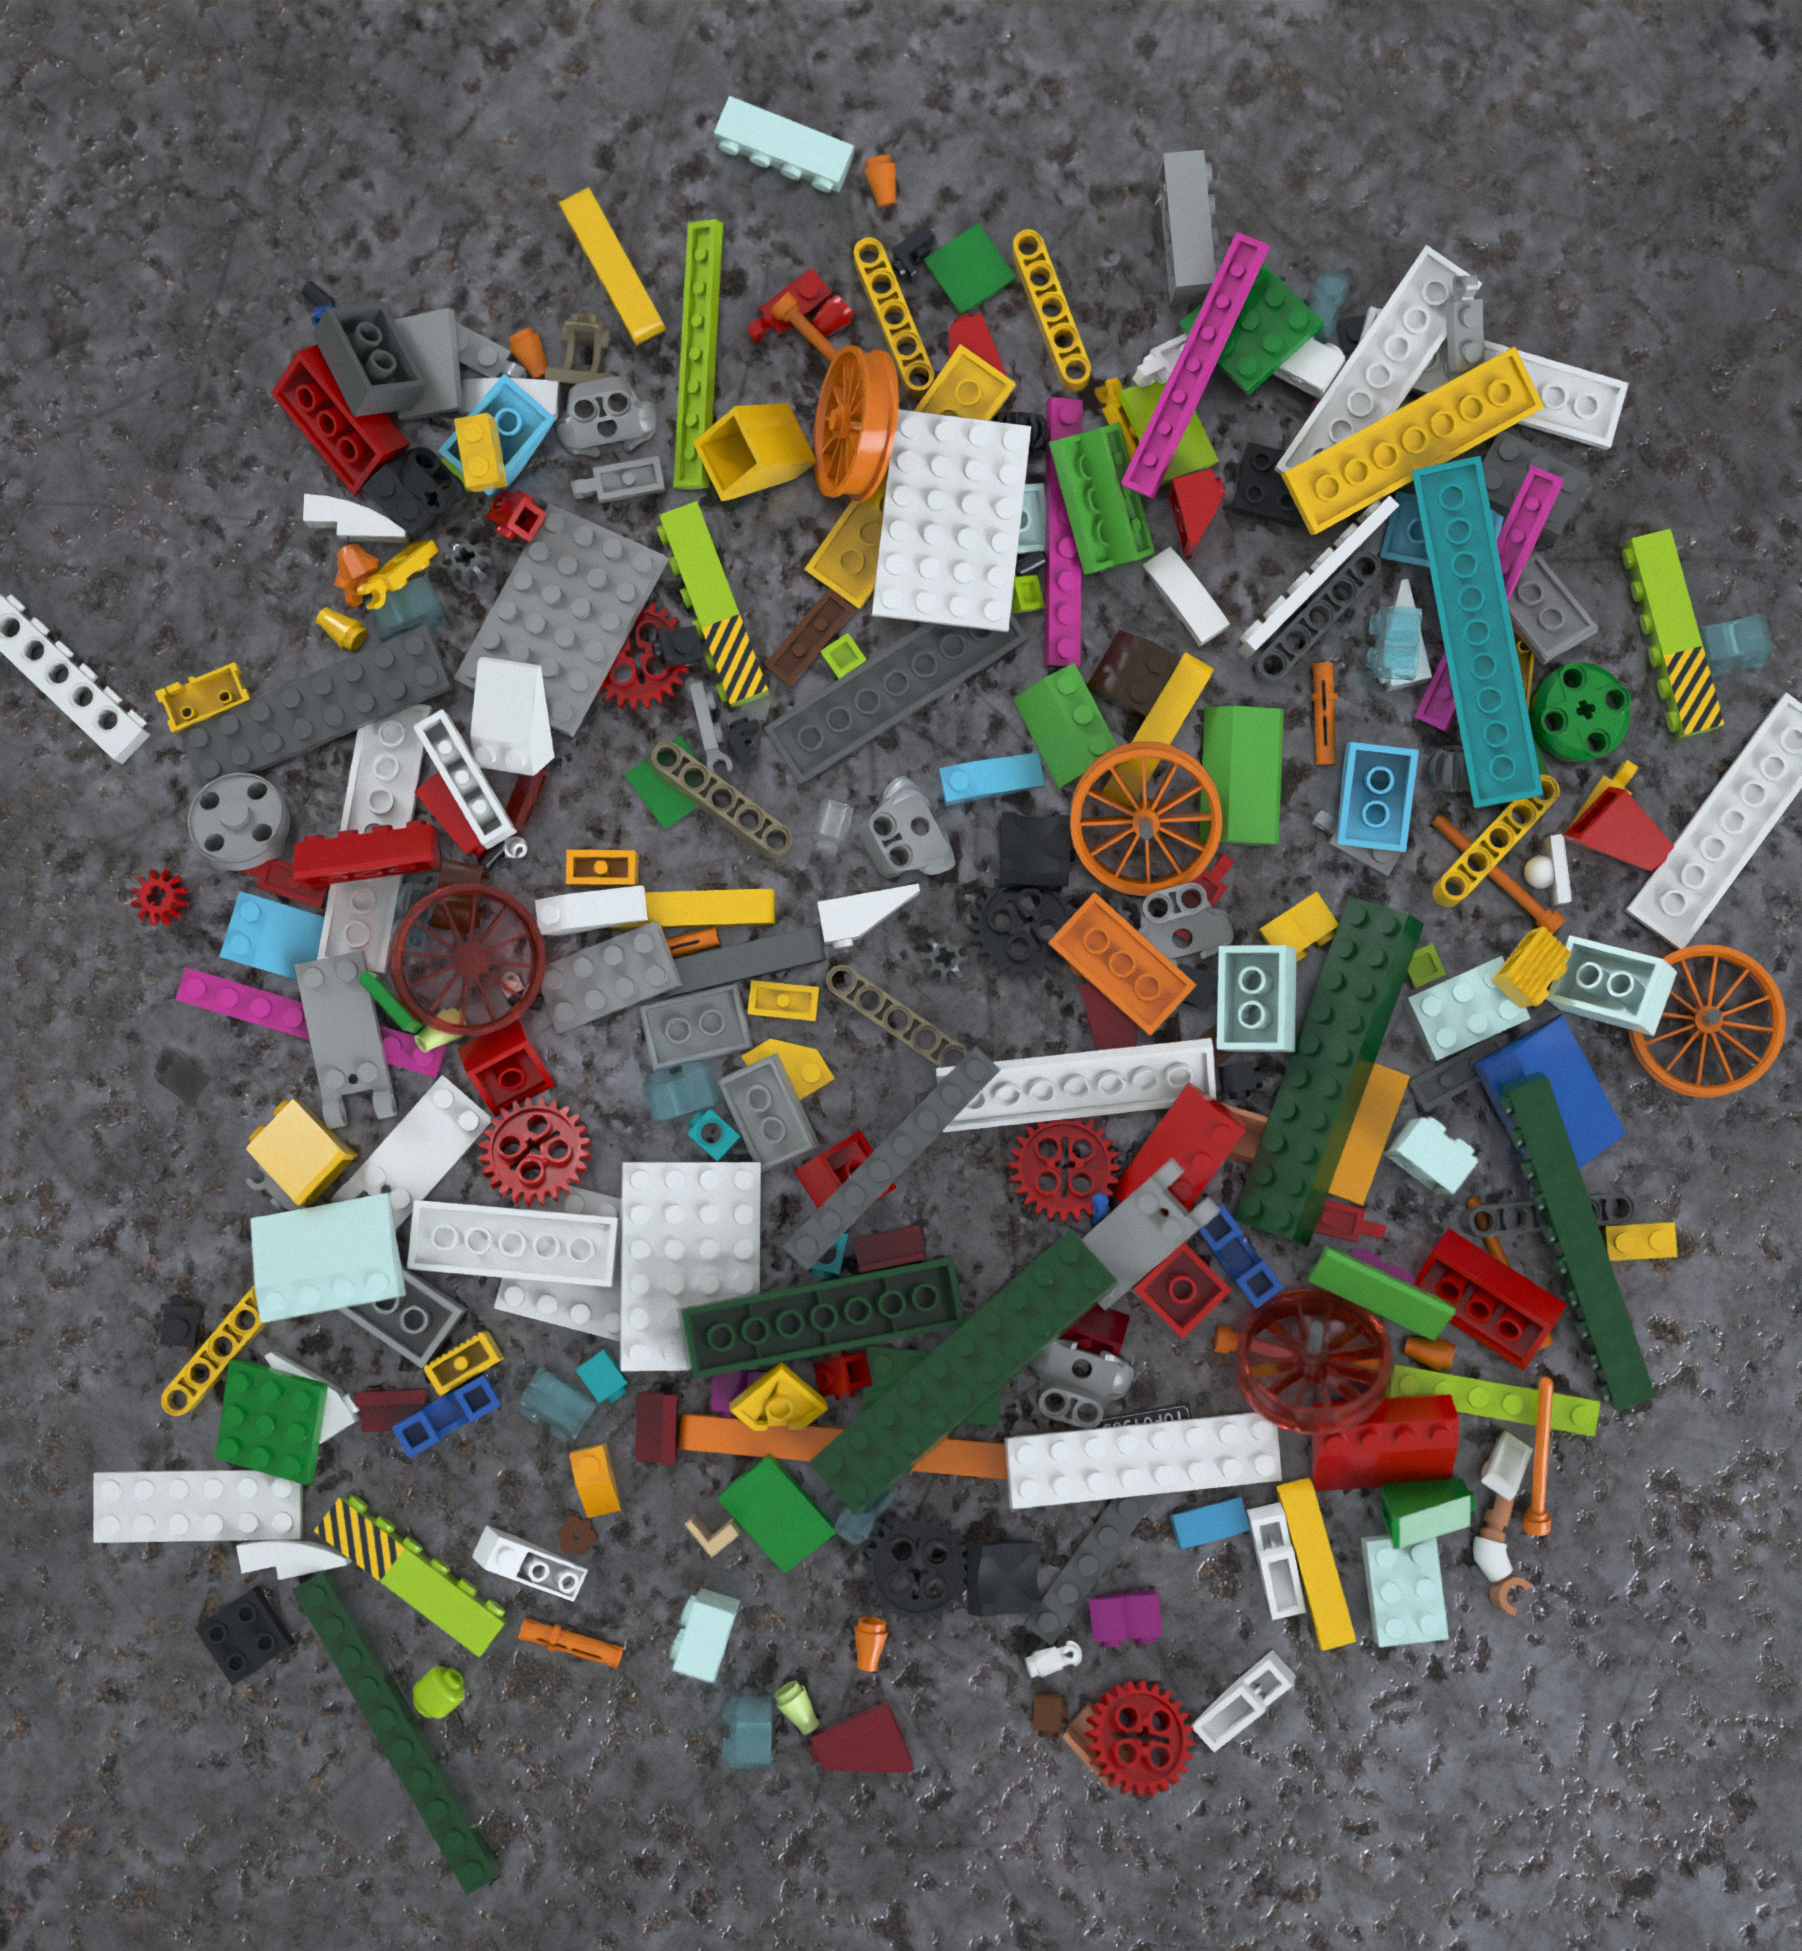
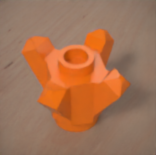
(354, 570)

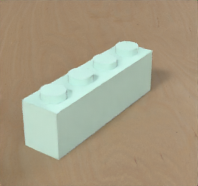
(784, 145)

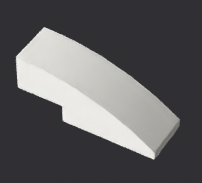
(544, 392)
(351, 520)
(1186, 596)
(289, 1556)
(1276, 1560)
(1244, 1701)

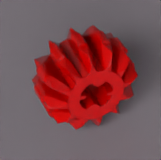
(170, 903)

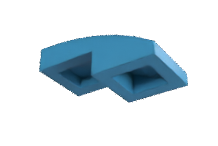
(1210, 1522)

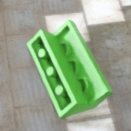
(1102, 513)
(1246, 765)
(1381, 1292)

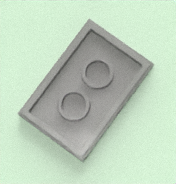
(434, 348)
(1547, 612)
(695, 1026)
(768, 1112)

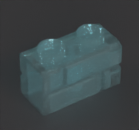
(557, 1405)

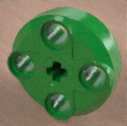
(1579, 712)

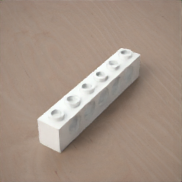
(117, 742)

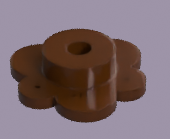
(569, 1542)

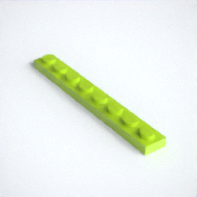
(697, 350)

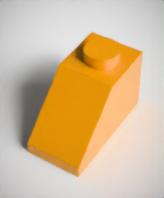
(595, 1480)

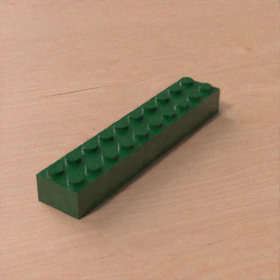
(1328, 1070)
(964, 1373)

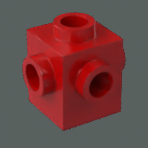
(515, 515)
(842, 1374)

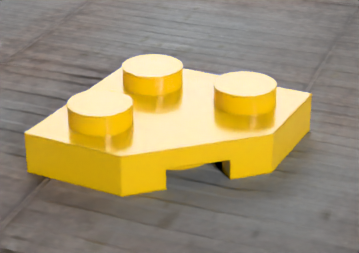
(803, 1065)
(778, 1400)

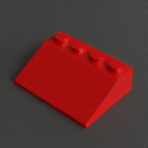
(1398, 1443)

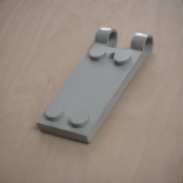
(344, 1035)
(1139, 1232)

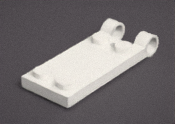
(420, 1150)

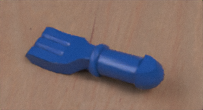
(1100, 1208)

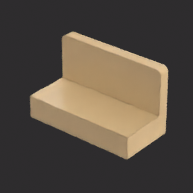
(713, 1542)

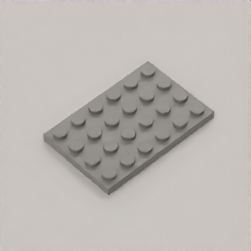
(567, 611)

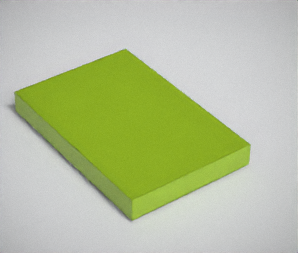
(1194, 449)

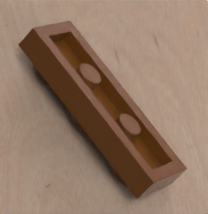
(810, 637)

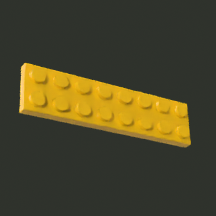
(1412, 438)
(850, 551)

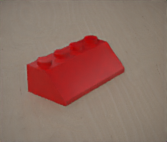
(349, 444)
(366, 855)
(1196, 1135)
(1490, 1299)

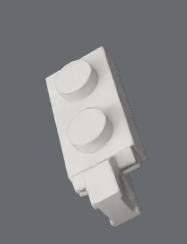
(1159, 362)

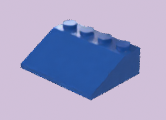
(1580, 1098)

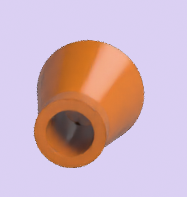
(882, 179)
(529, 351)
(1434, 1354)
(870, 1639)

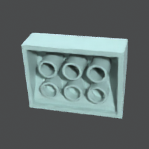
(325, 1258)

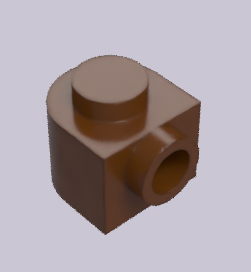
(1048, 1714)

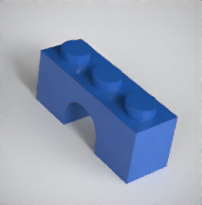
(1239, 1259)
(446, 1414)

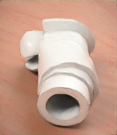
(1051, 1660)

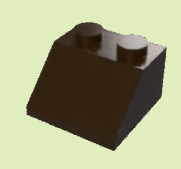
(1132, 674)

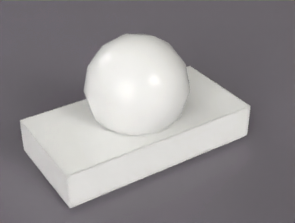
(1551, 871)
(1506, 1465)

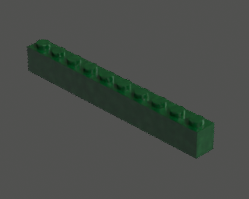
(1577, 1241)
(398, 1731)

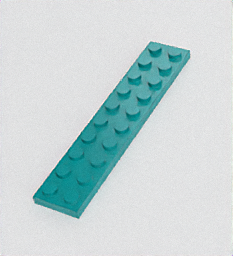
(1477, 632)

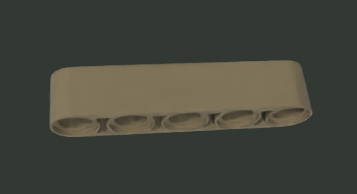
(713, 784)
(885, 1008)

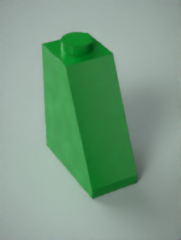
(1425, 1509)

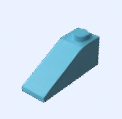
(990, 778)

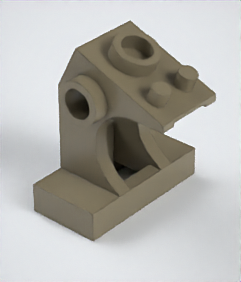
(585, 331)

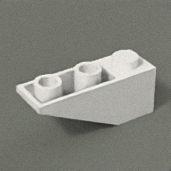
(528, 1563)

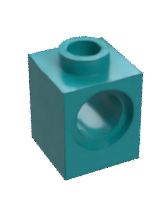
(728, 1138)
(826, 1270)
(603, 1377)

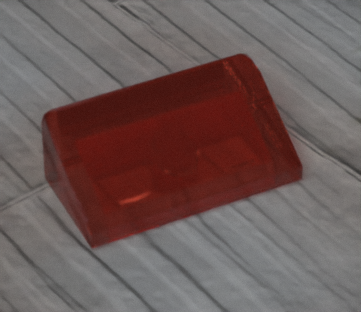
(524, 798)

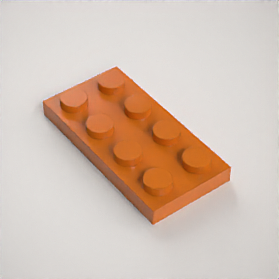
(1121, 964)

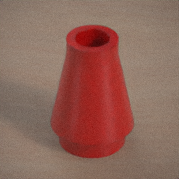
(832, 316)

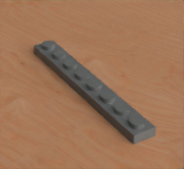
(891, 1158)

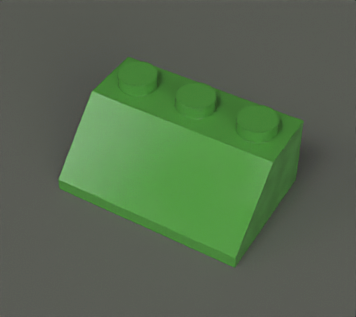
(1064, 724)

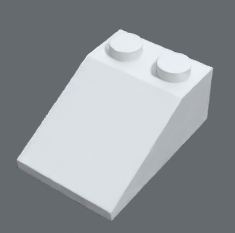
(510, 717)

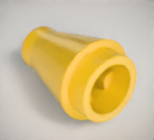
(342, 629)

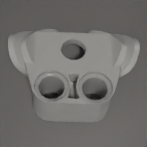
(634, 418)
(927, 853)
(1206, 924)
(1106, 1382)

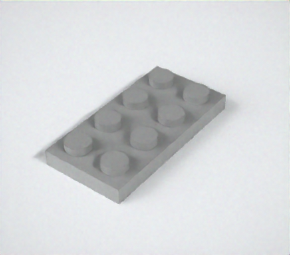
(609, 977)

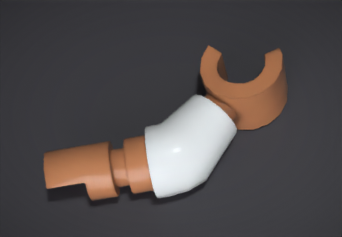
(1492, 1558)

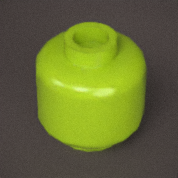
(438, 1692)

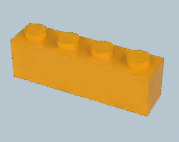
(1368, 1134)

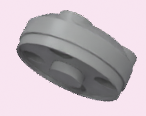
(238, 822)

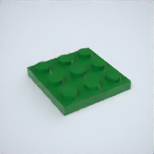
(1266, 332)
(271, 1421)

